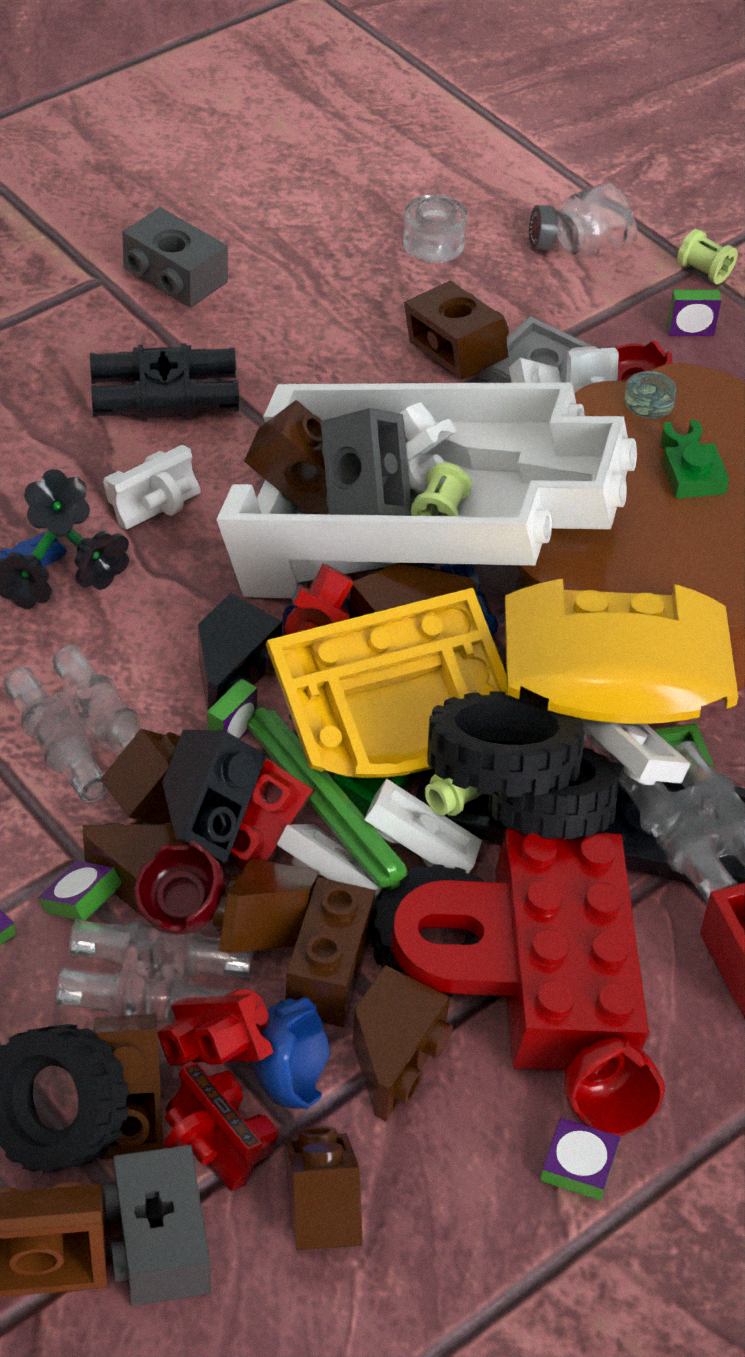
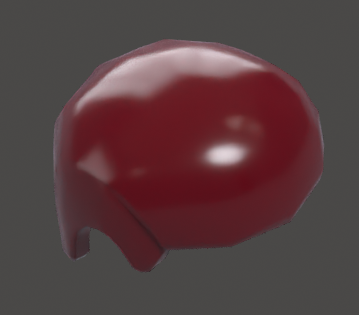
(180, 888)

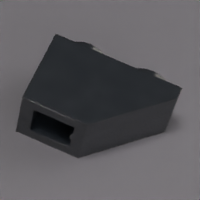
(234, 646)
(211, 788)

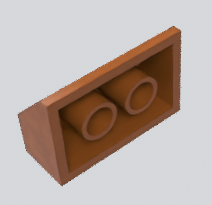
(52, 1239)

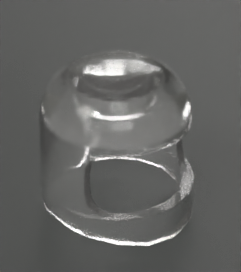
(588, 218)

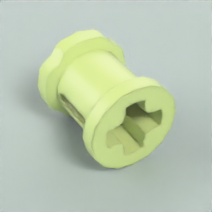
(707, 256)
(442, 496)

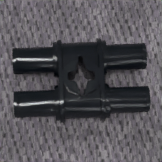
(164, 382)

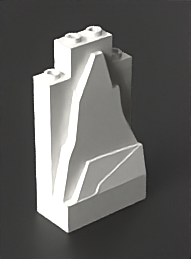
(530, 467)

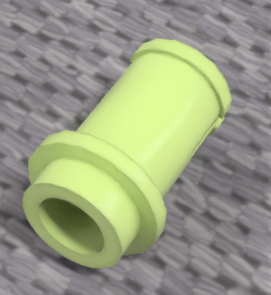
(447, 798)

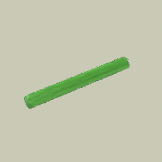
(329, 801)

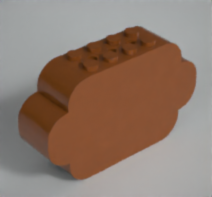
(654, 535)

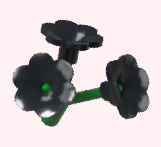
(58, 505)

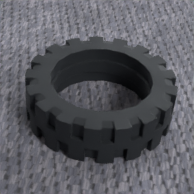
(461, 749)

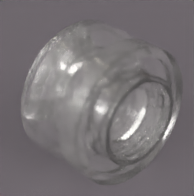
(434, 228)

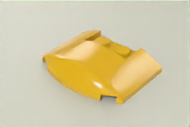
(619, 652)
(371, 682)

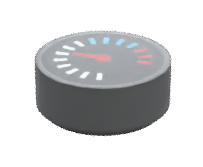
(543, 228)

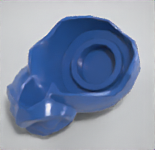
(298, 1054)

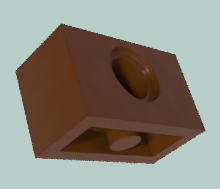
(457, 329)
(291, 457)
(331, 948)

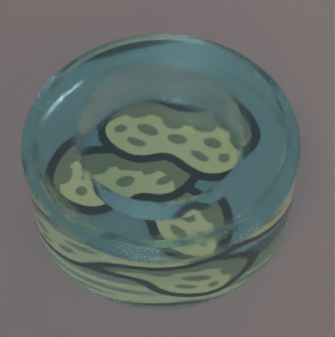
(650, 394)

